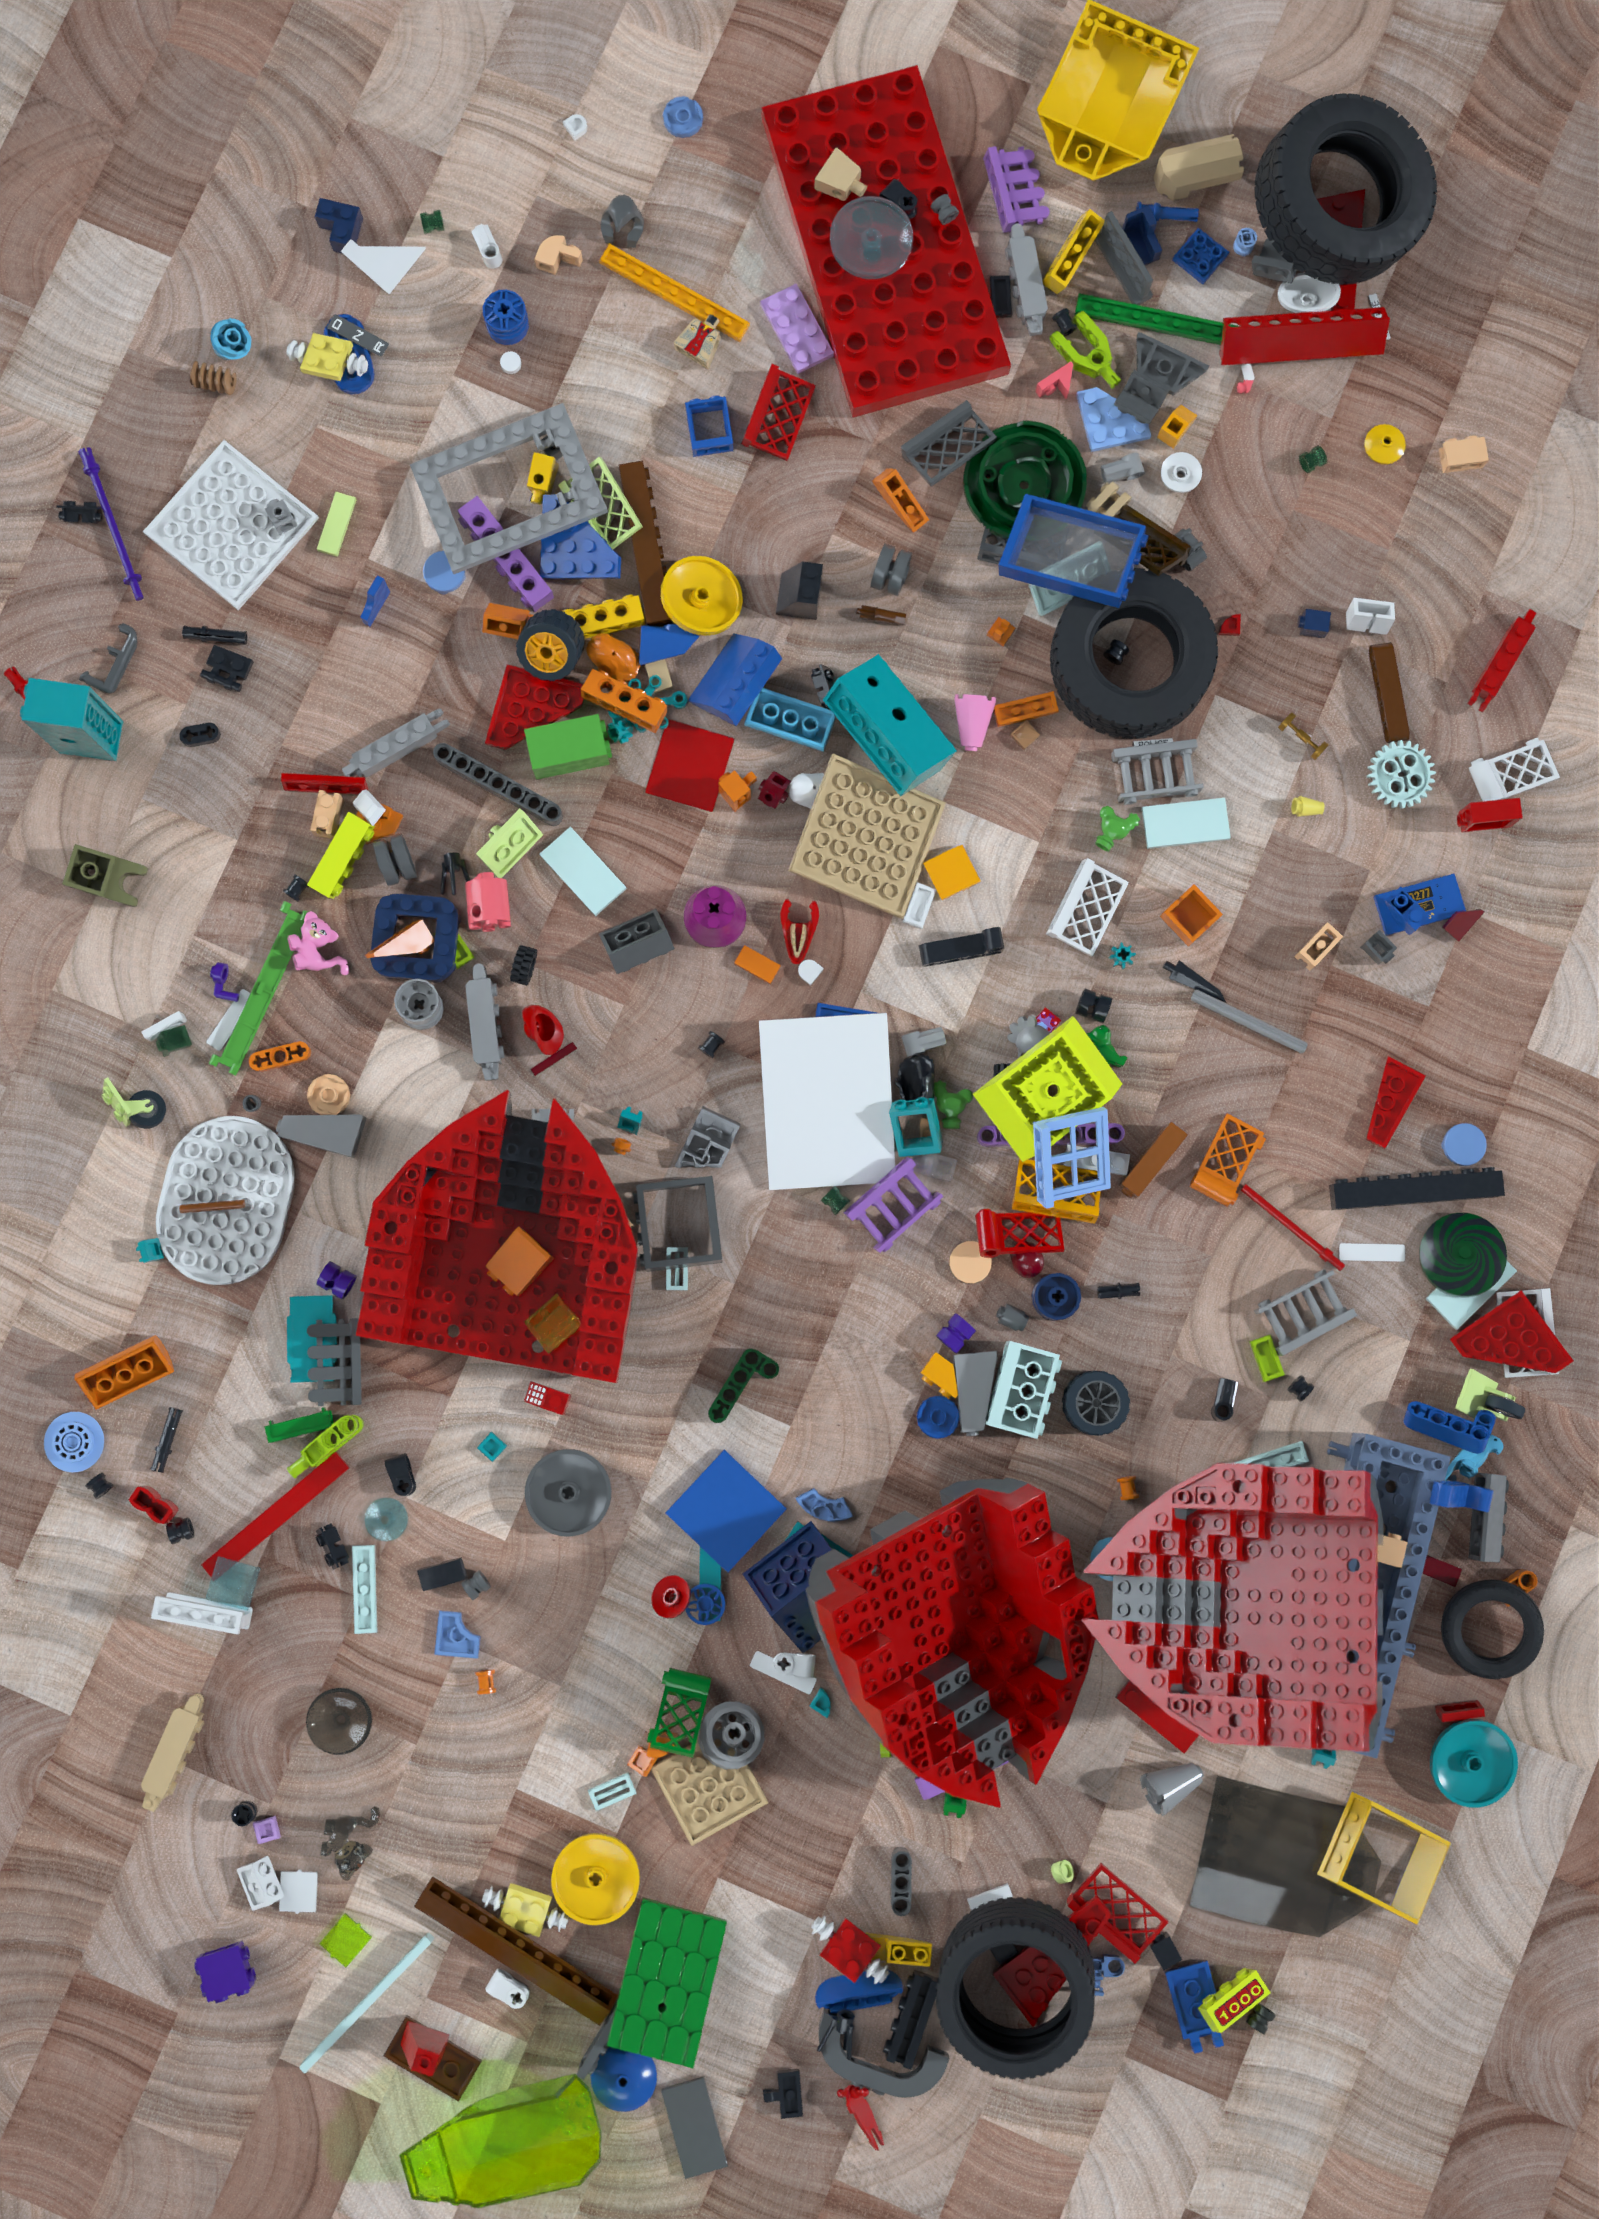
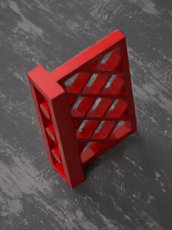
(761, 407)
(1110, 1932)

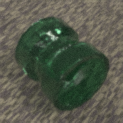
(432, 221)
(1312, 459)
(835, 1200)

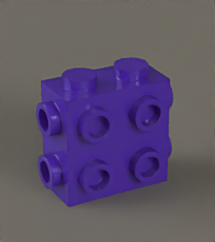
(225, 1972)

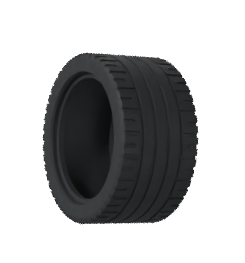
(1005, 2049)

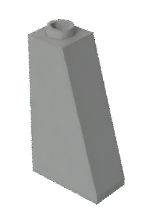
(327, 1132)
(974, 1382)

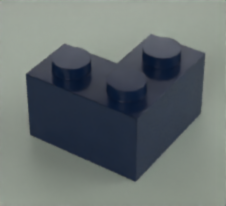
(342, 221)

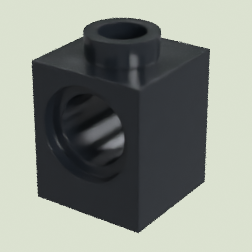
(1165, 1950)

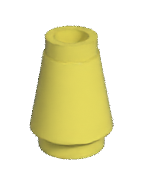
(1305, 806)

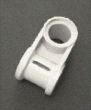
(799, 1664)
(505, 1988)

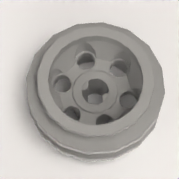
(718, 1755)

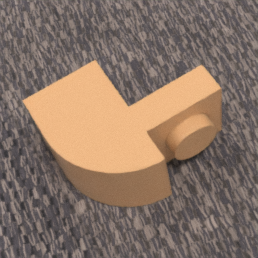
(555, 250)

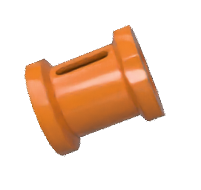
(1128, 1487)
(486, 1681)

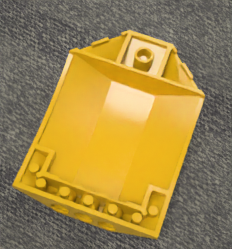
(1112, 92)

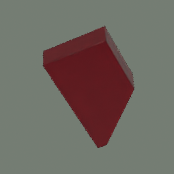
(1461, 922)

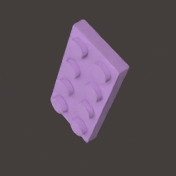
(797, 328)

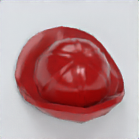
(543, 1028)

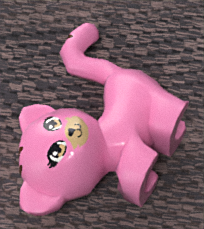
(315, 934)

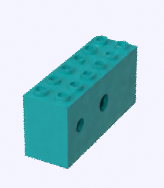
(72, 719)
(889, 725)

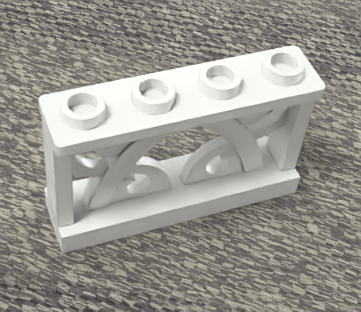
(200, 1613)

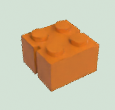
(1191, 916)

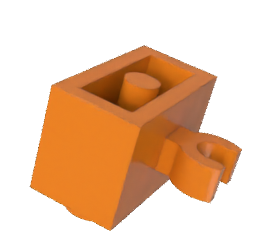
(735, 789)

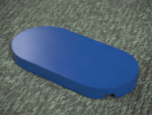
(352, 382)

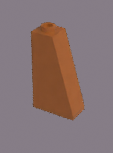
(1152, 1160)

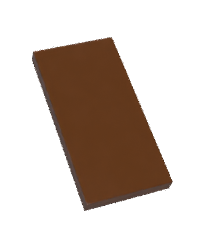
(453, 2071)

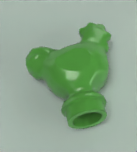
(1114, 827)
(951, 1104)

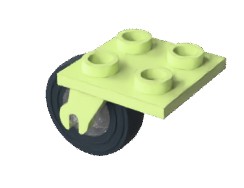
(144, 1108)
(1481, 1393)

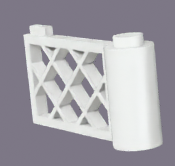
(1488, 777)

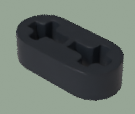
(199, 730)

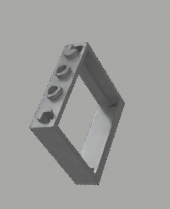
(643, 1237)

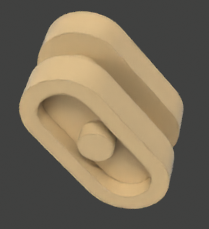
(1108, 492)

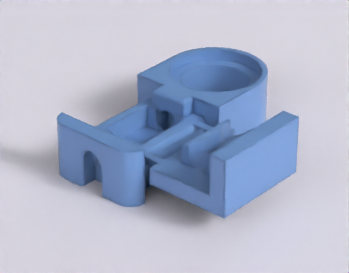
(1103, 1970)

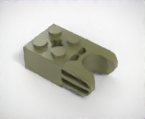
(108, 875)

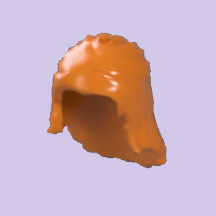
(613, 657)

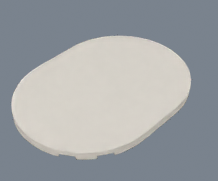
(220, 1163)

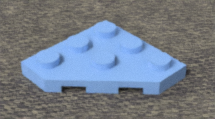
(1107, 425)

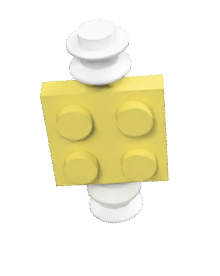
(327, 357)
(525, 1909)

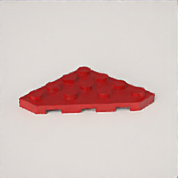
(529, 703)
(1514, 1337)

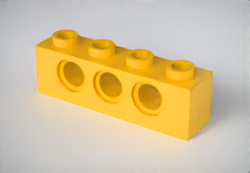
(612, 623)

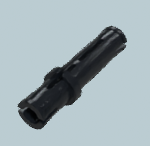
(236, 636)
(166, 1440)

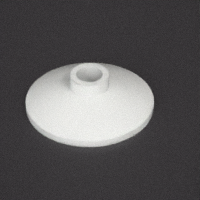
(1184, 464)

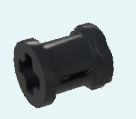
(1064, 322)
(296, 888)
(711, 1044)

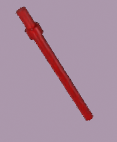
(1324, 1253)

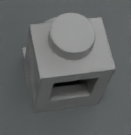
(284, 521)

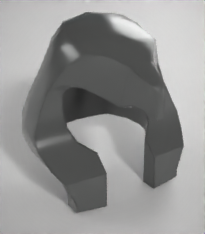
(621, 211)

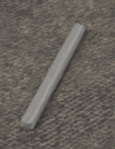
(1249, 1021)

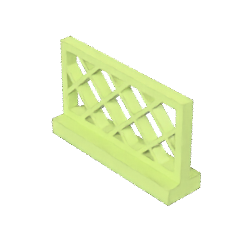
(566, 485)

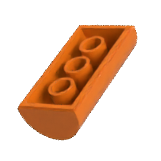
(125, 1372)

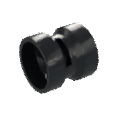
(182, 1529)
(240, 1815)

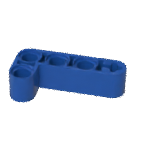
(1451, 1428)
(1461, 1494)

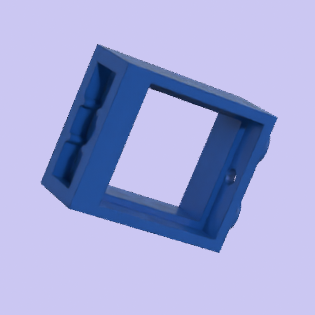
(714, 445)

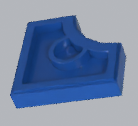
(376, 597)

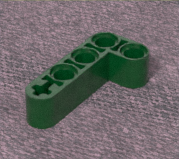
(737, 1387)

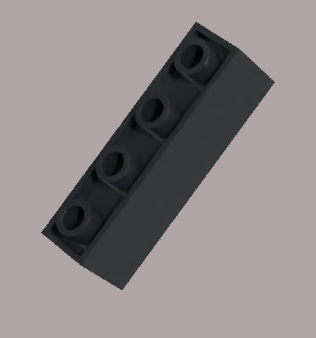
(912, 2019)

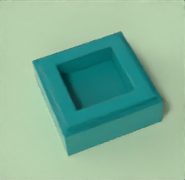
(492, 1446)

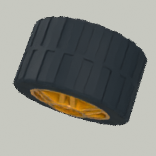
(550, 645)

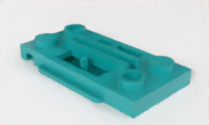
(303, 1313)

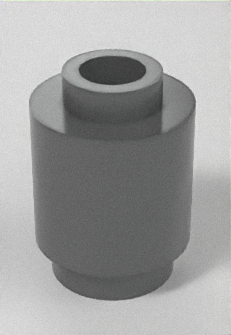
(1012, 1317)

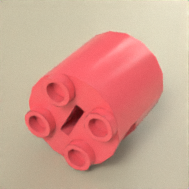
(487, 902)

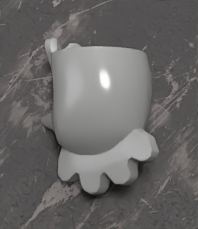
(1026, 1033)

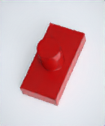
(1460, 1711)

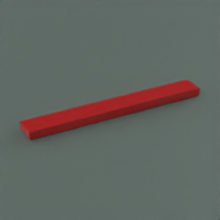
(280, 1511)

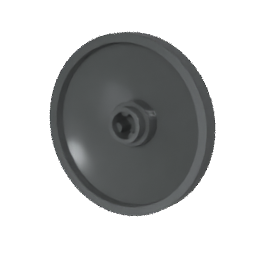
(568, 1492)

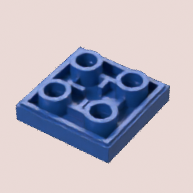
(1200, 256)

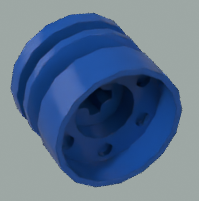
(508, 327)

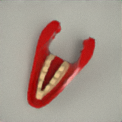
(796, 934)

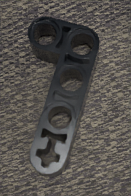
(962, 948)

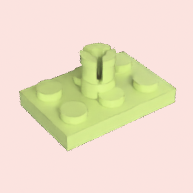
(509, 843)

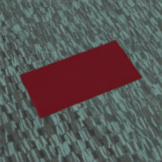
(1441, 1571)

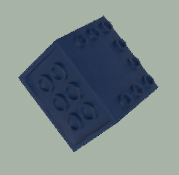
(782, 1580)

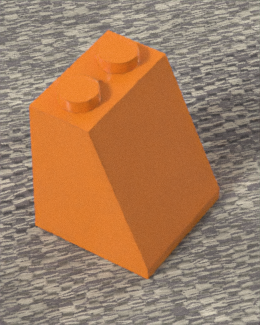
(518, 1262)

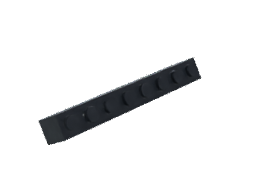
(1416, 1189)

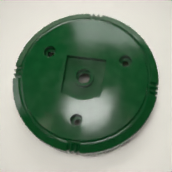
(1018, 458)

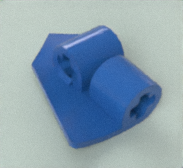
(664, 642)

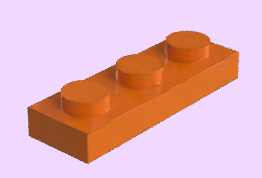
(1025, 709)

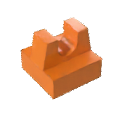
(1001, 631)

